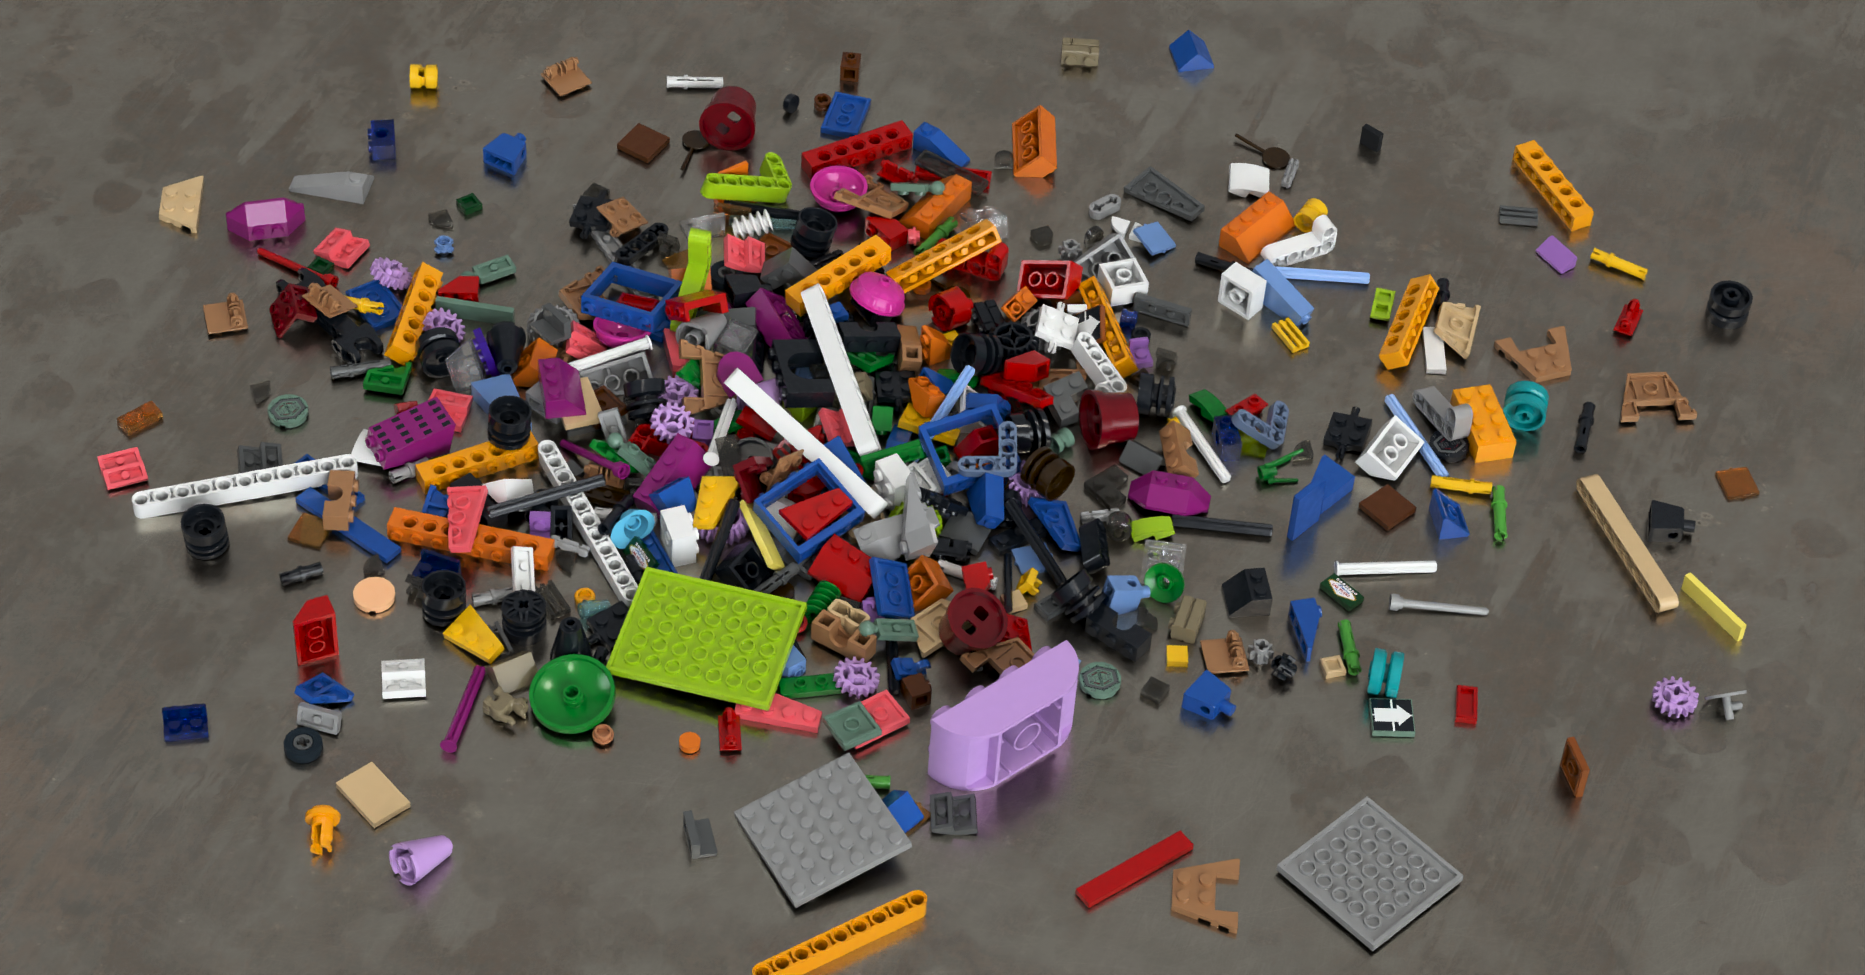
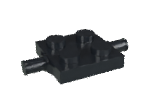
(587, 216)
(893, 386)
(1347, 432)
(943, 503)
(607, 625)

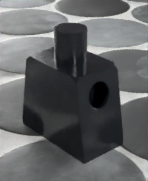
(741, 288)
(1667, 522)

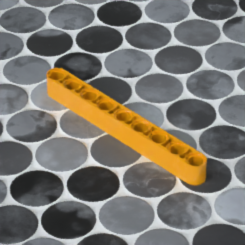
(846, 936)

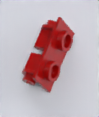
(893, 174)
(1629, 318)
(1252, 404)
(729, 730)

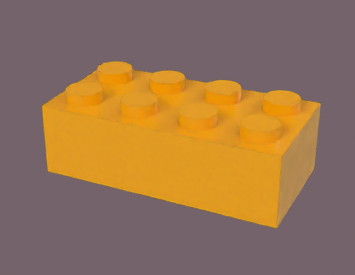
(1490, 432)

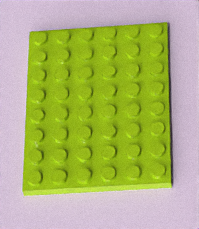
(706, 638)

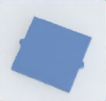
(1154, 238)
(1026, 558)

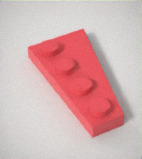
(464, 515)
(783, 713)

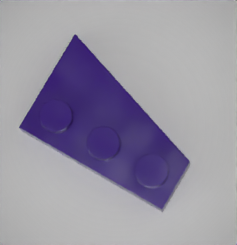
(485, 354)

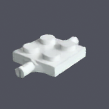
(1056, 327)

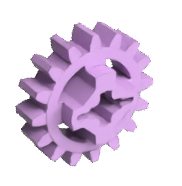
(391, 273)
(444, 319)
(677, 389)
(671, 422)
(856, 677)
(1675, 697)

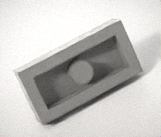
(612, 422)
(319, 718)

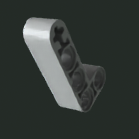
(1450, 420)

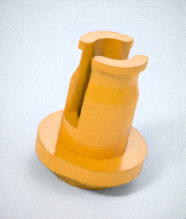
(322, 820)

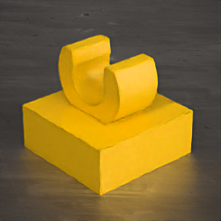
(1028, 582)

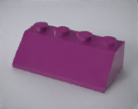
(772, 318)
(680, 459)

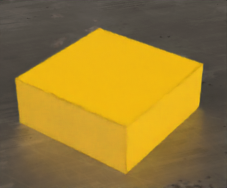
(1176, 656)

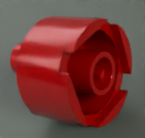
(950, 309)

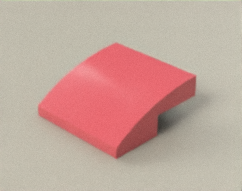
(341, 248)
(744, 255)
(583, 342)
(456, 405)
(835, 425)
(122, 468)

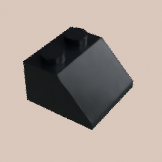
(744, 567)
(1248, 594)

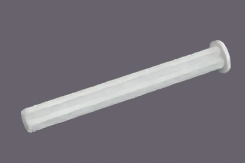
(612, 354)
(1202, 444)
(711, 457)
(1385, 567)

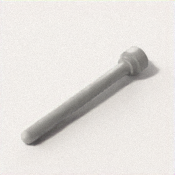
(1397, 602)

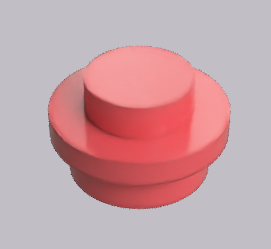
(913, 236)

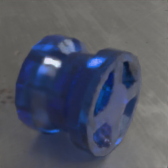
(1128, 318)

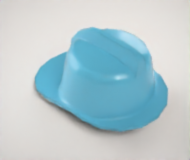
(631, 524)

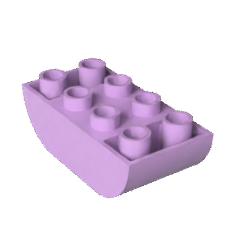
(1006, 723)

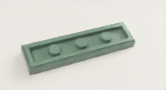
(476, 310)

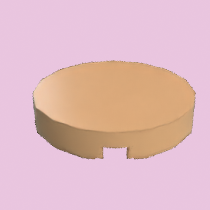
(374, 594)

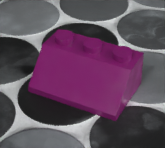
(560, 389)

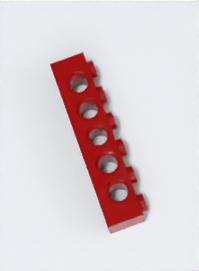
(859, 148)

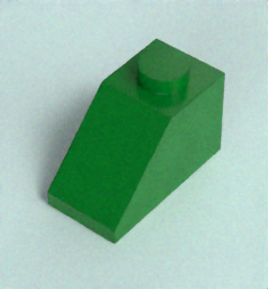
(882, 419)

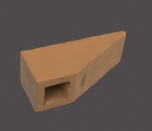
(909, 349)

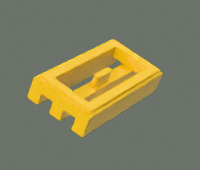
(1293, 334)

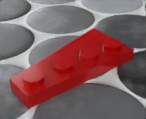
(1017, 389)

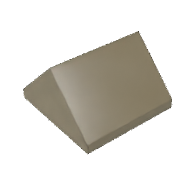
(513, 672)

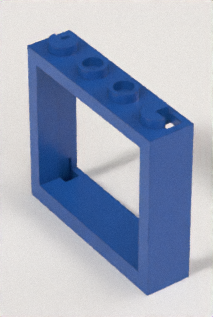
(635, 279)
(794, 480)
(958, 482)

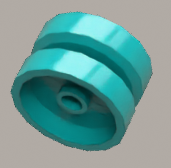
(1526, 405)
(1385, 672)

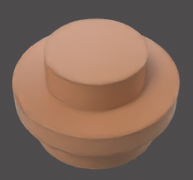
(603, 734)

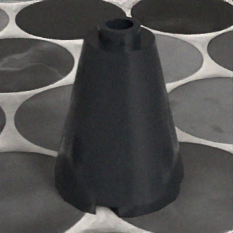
(506, 345)
(570, 639)

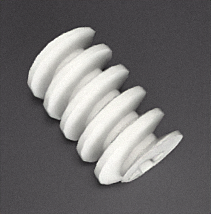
(752, 224)

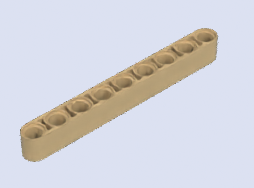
(1627, 543)

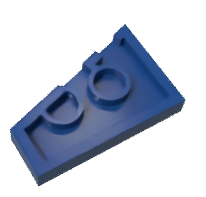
(1058, 521)

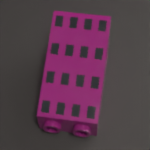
(412, 435)

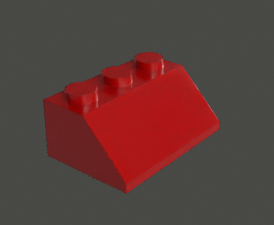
(1050, 278)
(844, 567)
(315, 631)

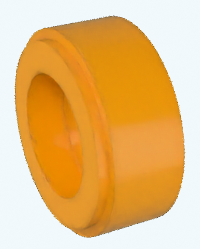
(583, 594)

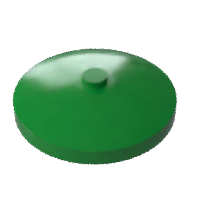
(572, 694)

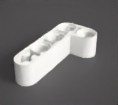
(1304, 246)
(1097, 364)

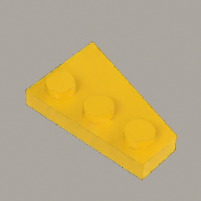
(912, 420)
(713, 499)
(474, 636)

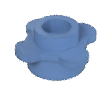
(443, 244)

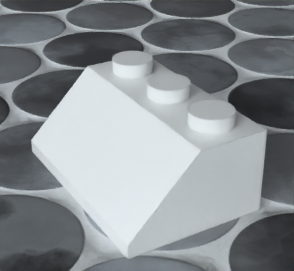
(1390, 450)

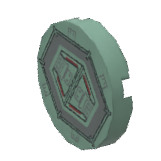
(288, 411)
(1100, 680)

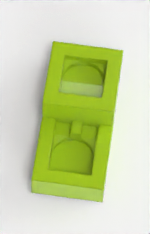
(1382, 304)
(1152, 526)

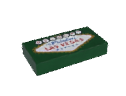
(641, 552)
(1341, 592)

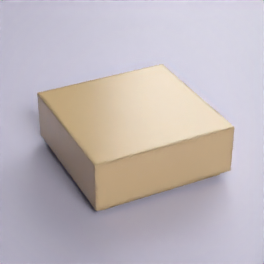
(1019, 601)
(1332, 666)

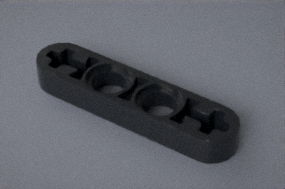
(628, 256)

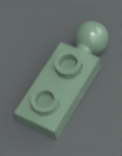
(920, 189)
(492, 269)
(631, 453)
(890, 629)

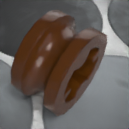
(822, 102)

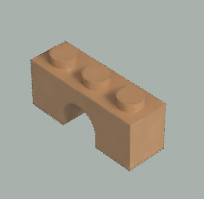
(1175, 442)
(342, 488)
(829, 632)

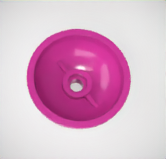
(833, 178)
(878, 294)
(616, 334)

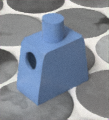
(1124, 593)

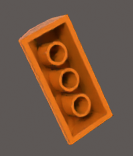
(1034, 144)
(935, 209)
(1256, 227)

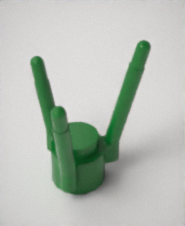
(1269, 471)

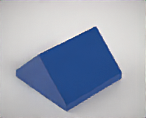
(1190, 53)
(1447, 516)
(903, 809)

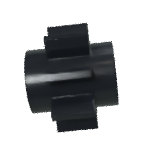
(1284, 666)

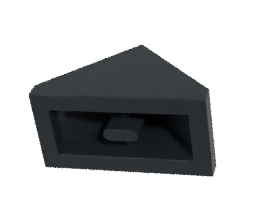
(562, 521)

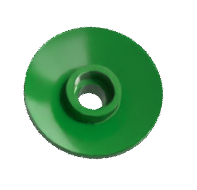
(1161, 590)

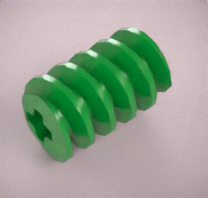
(821, 598)

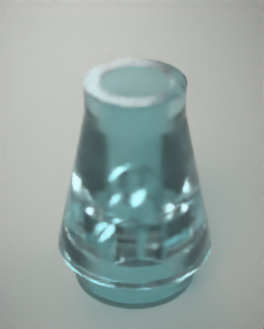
(591, 607)

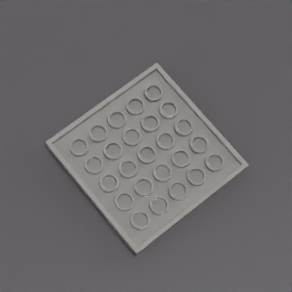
(822, 830)
(1369, 873)

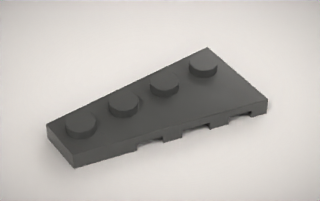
(1163, 193)

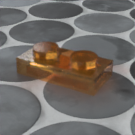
(139, 418)

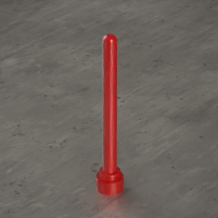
(327, 278)

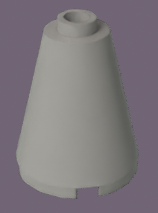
(702, 329)

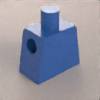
(506, 152)
(675, 494)
(1208, 697)

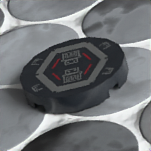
(1449, 450)

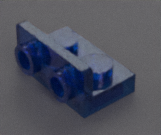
(433, 561)
(185, 722)

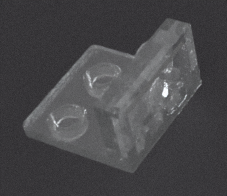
(993, 214)
(1162, 552)

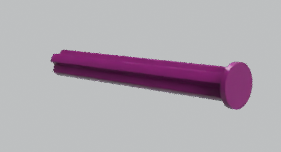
(464, 707)

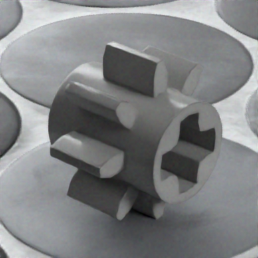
(1070, 250)
(1260, 651)

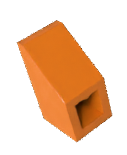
(1018, 304)
(934, 346)
(925, 396)

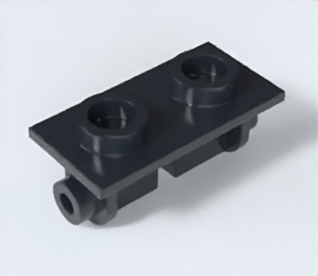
(958, 551)

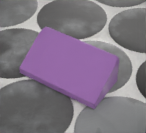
(1557, 254)

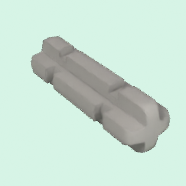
(1290, 173)
(1102, 514)
(570, 545)

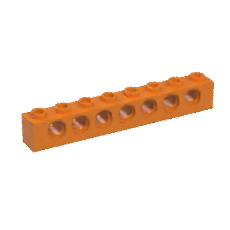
(489, 541)

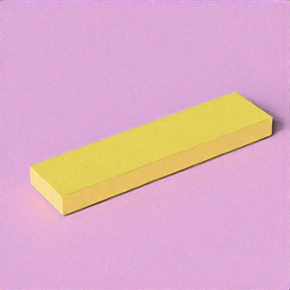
(762, 537)
(1713, 606)

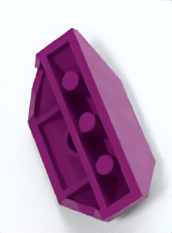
(265, 218)
(1169, 493)

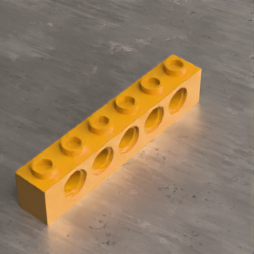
(1553, 185)
(945, 255)
(841, 272)
(415, 307)
(1408, 322)
(1115, 343)
(477, 460)

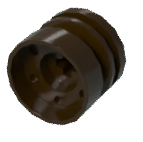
(1047, 473)

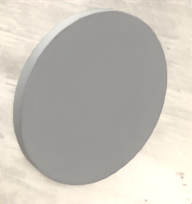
(1727, 704)

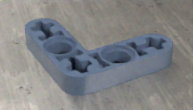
(1246, 422)
(998, 462)

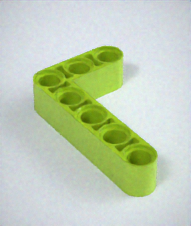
(770, 187)
(697, 268)

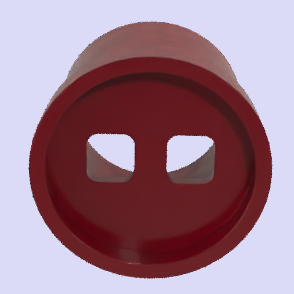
(720, 129)
(1107, 418)
(983, 612)

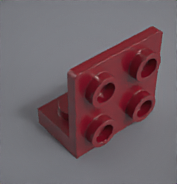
(289, 307)
(746, 475)

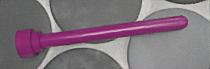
(619, 469)

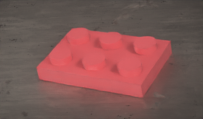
(886, 713)

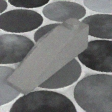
(339, 185)
(1107, 250)
(618, 372)
(918, 531)
(884, 536)

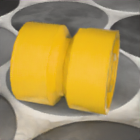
(430, 75)
(1308, 213)

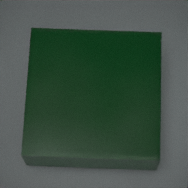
(469, 204)
(321, 265)

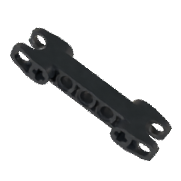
(346, 335)

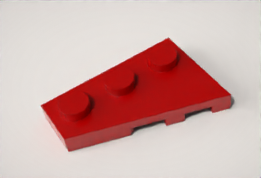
(816, 512)

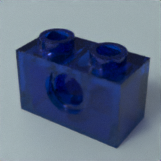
(383, 139)
(1226, 439)

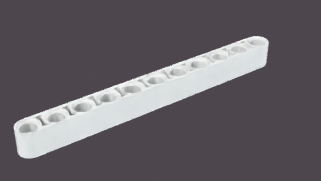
(840, 370)
(803, 439)
(240, 486)
(587, 524)

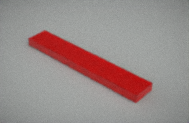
(1134, 869)

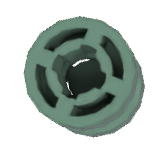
(1062, 439)

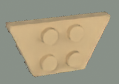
(182, 203)
(1457, 326)
(928, 627)

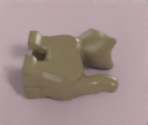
(504, 705)

